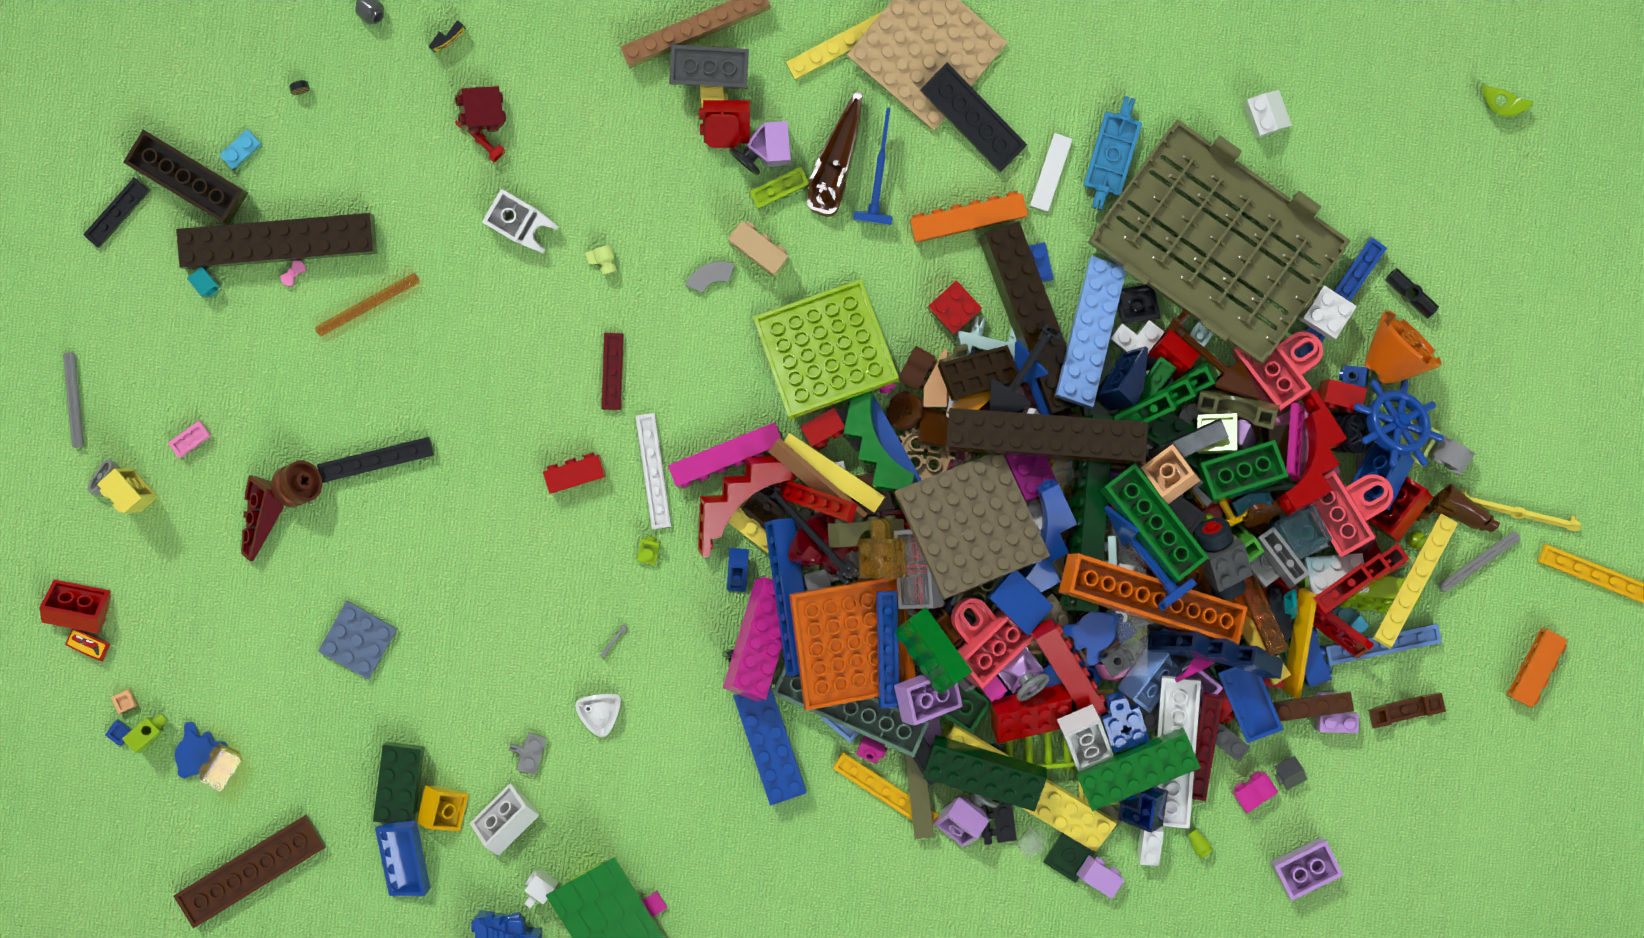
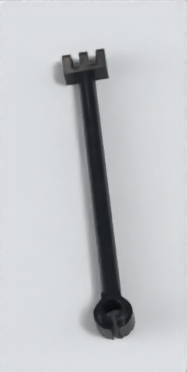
(844, 568)

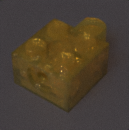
(880, 554)

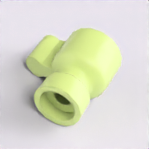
(603, 256)

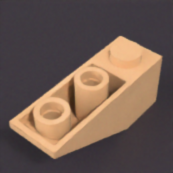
(935, 391)

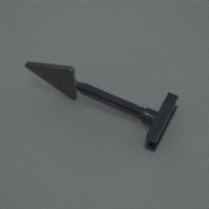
(1005, 398)

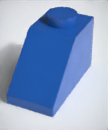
(737, 569)

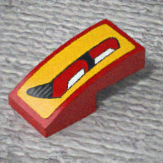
(87, 644)

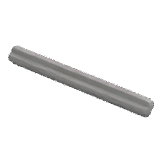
(73, 399)
(1479, 561)

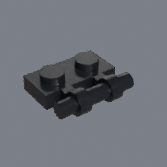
(1004, 824)

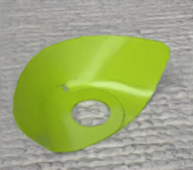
(1513, 106)

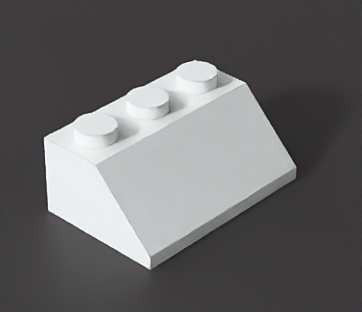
(504, 819)

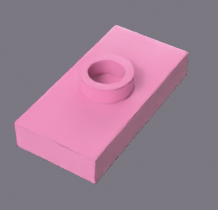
(189, 439)

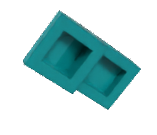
(1291, 603)

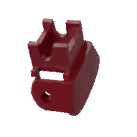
(806, 551)

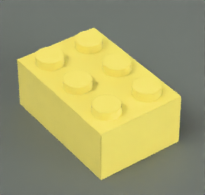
(126, 490)

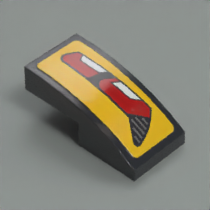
(442, 41)

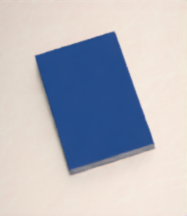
(1020, 601)

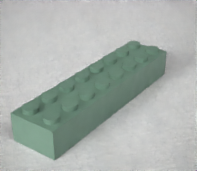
(861, 716)

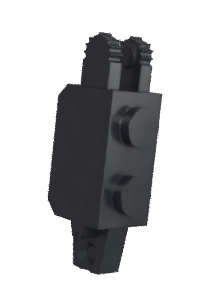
(1276, 604)

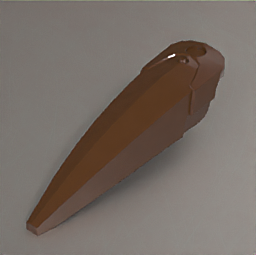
(834, 163)

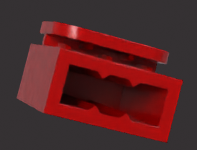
(725, 122)

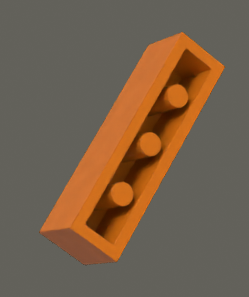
(1537, 667)

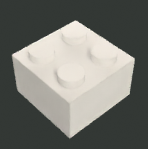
(1328, 313)

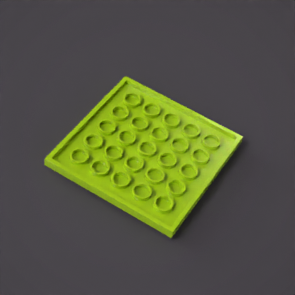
(825, 349)

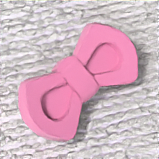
(296, 268)

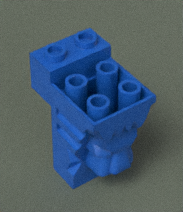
(514, 925)

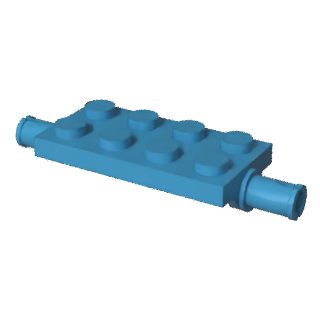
(1112, 153)

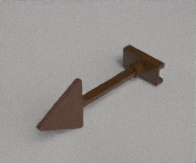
(1233, 379)

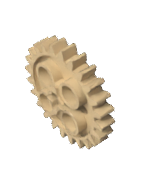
(923, 467)

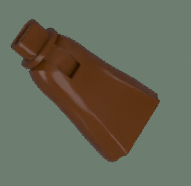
(1458, 506)

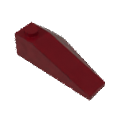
(260, 515)

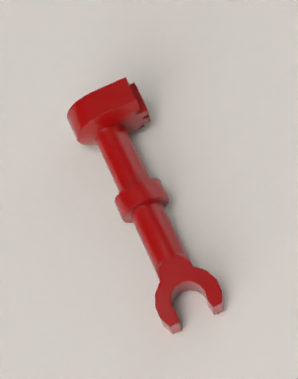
(494, 153)

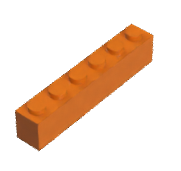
(969, 217)

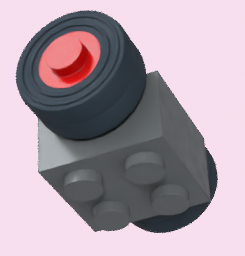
(1227, 559)

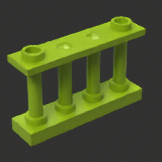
(1067, 764)

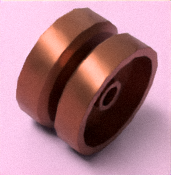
(296, 484)

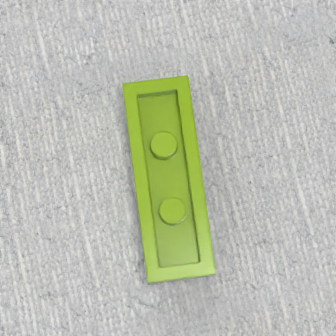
(779, 187)

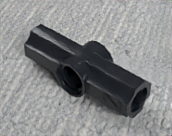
(1420, 302)

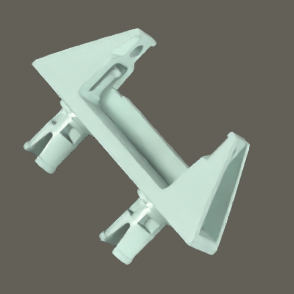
(978, 340)

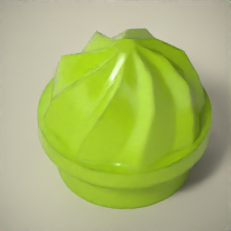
(1416, 540)

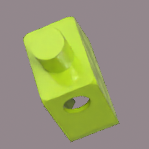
(139, 739)

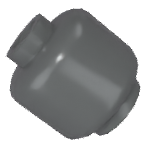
(370, 11)

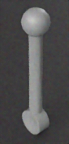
(623, 628)

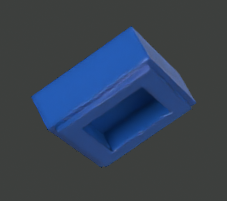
(117, 732)

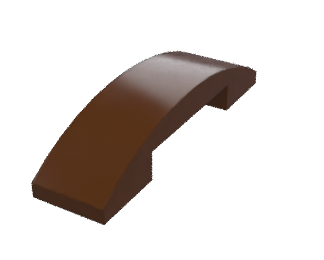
(1406, 709)

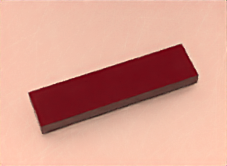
(612, 371)

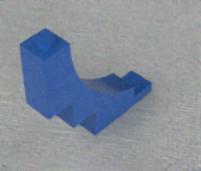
(1055, 519)

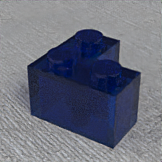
(1146, 811)

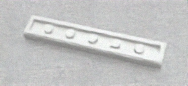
(653, 471)

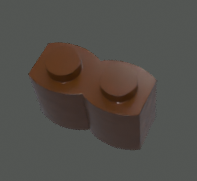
(916, 368)

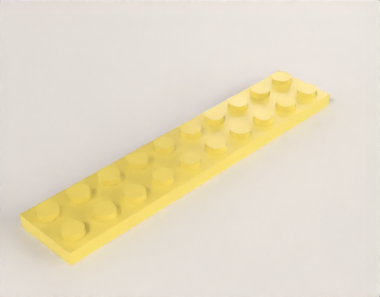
(1056, 804)

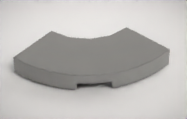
(709, 274)

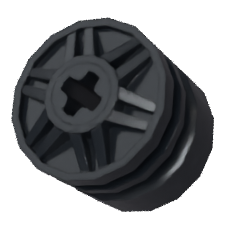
(1354, 428)

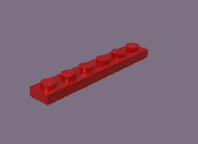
(818, 500)

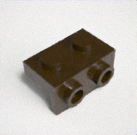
(763, 508)

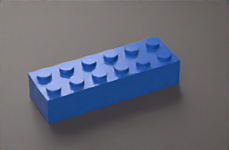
(771, 747)

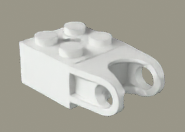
(525, 220)

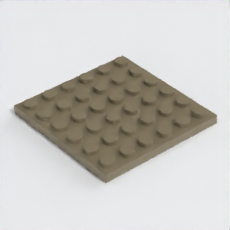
(972, 524)

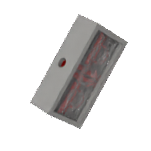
(917, 587)

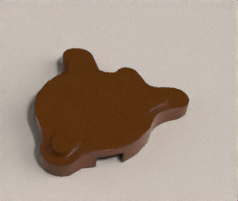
(1261, 514)

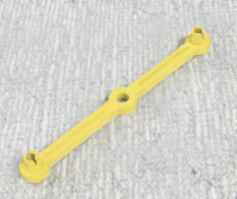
(1519, 513)

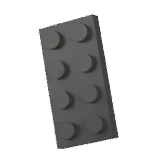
(709, 66)

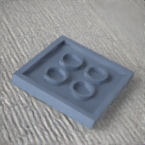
(357, 640)

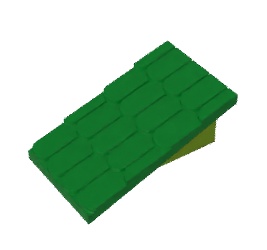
(603, 905)

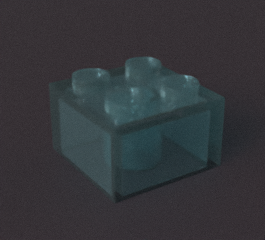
(1303, 531)

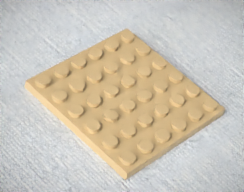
(916, 40)

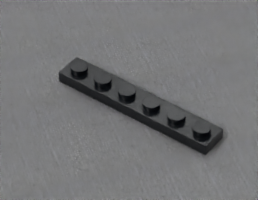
(376, 459)

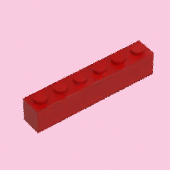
(1068, 666)

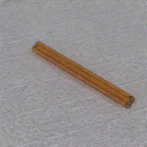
(367, 304)

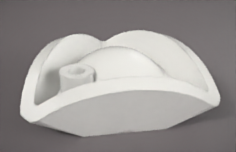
(599, 712)

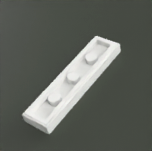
(1050, 172)

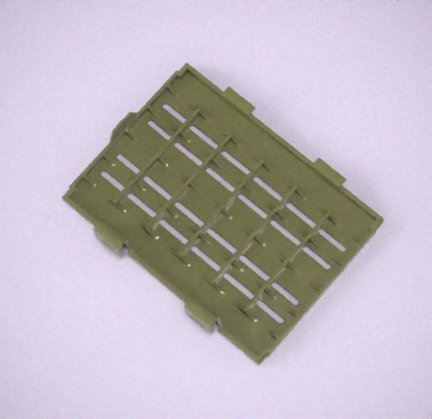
(1251, 194)

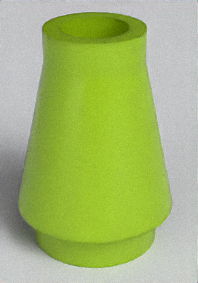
(1200, 845)

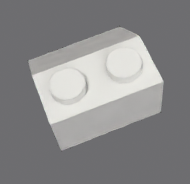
(1267, 113)

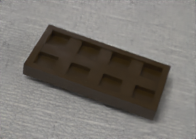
(974, 372)

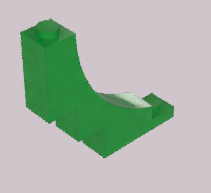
(1168, 398)
(860, 426)

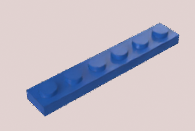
(887, 647)

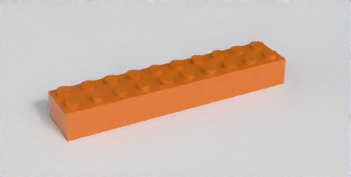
(1140, 594)

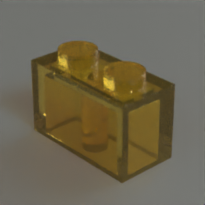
(220, 766)

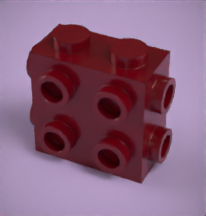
(480, 109)

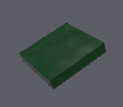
(1067, 856)

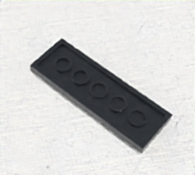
(973, 117)

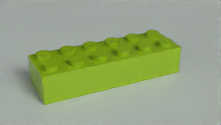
(1377, 598)

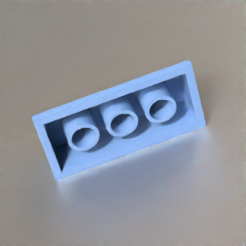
(1147, 689)

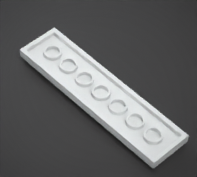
(1177, 710)

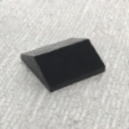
(1138, 304)

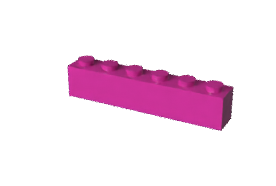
(724, 455)

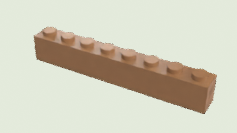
(691, 29)

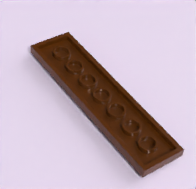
(249, 871)

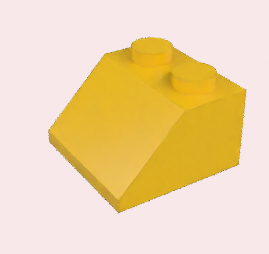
(442, 808)

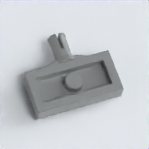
(529, 752)

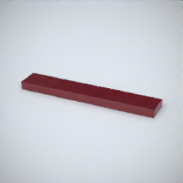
(1206, 743)

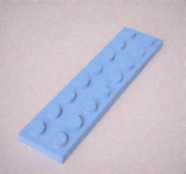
(1090, 332)

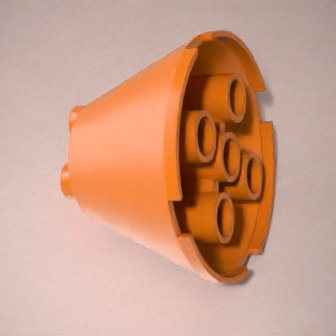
(1399, 351)

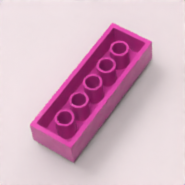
(756, 645)

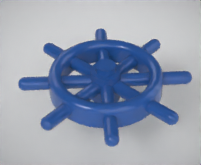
(1398, 423)

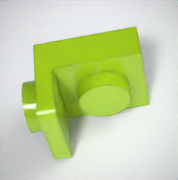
(648, 550)

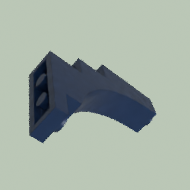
(1222, 651)

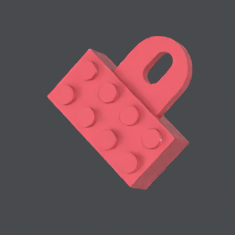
(1282, 371)
(1347, 512)
(988, 642)

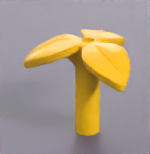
(1229, 514)

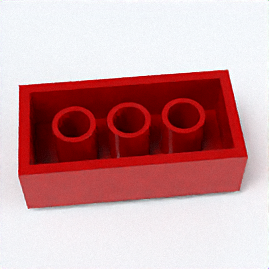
(1037, 715)

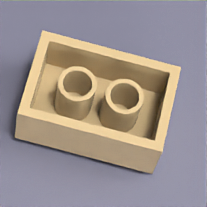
(758, 248)

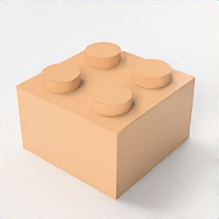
(1170, 474)

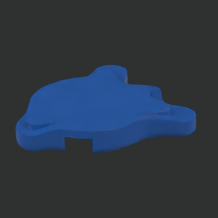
(1094, 632)
(194, 750)

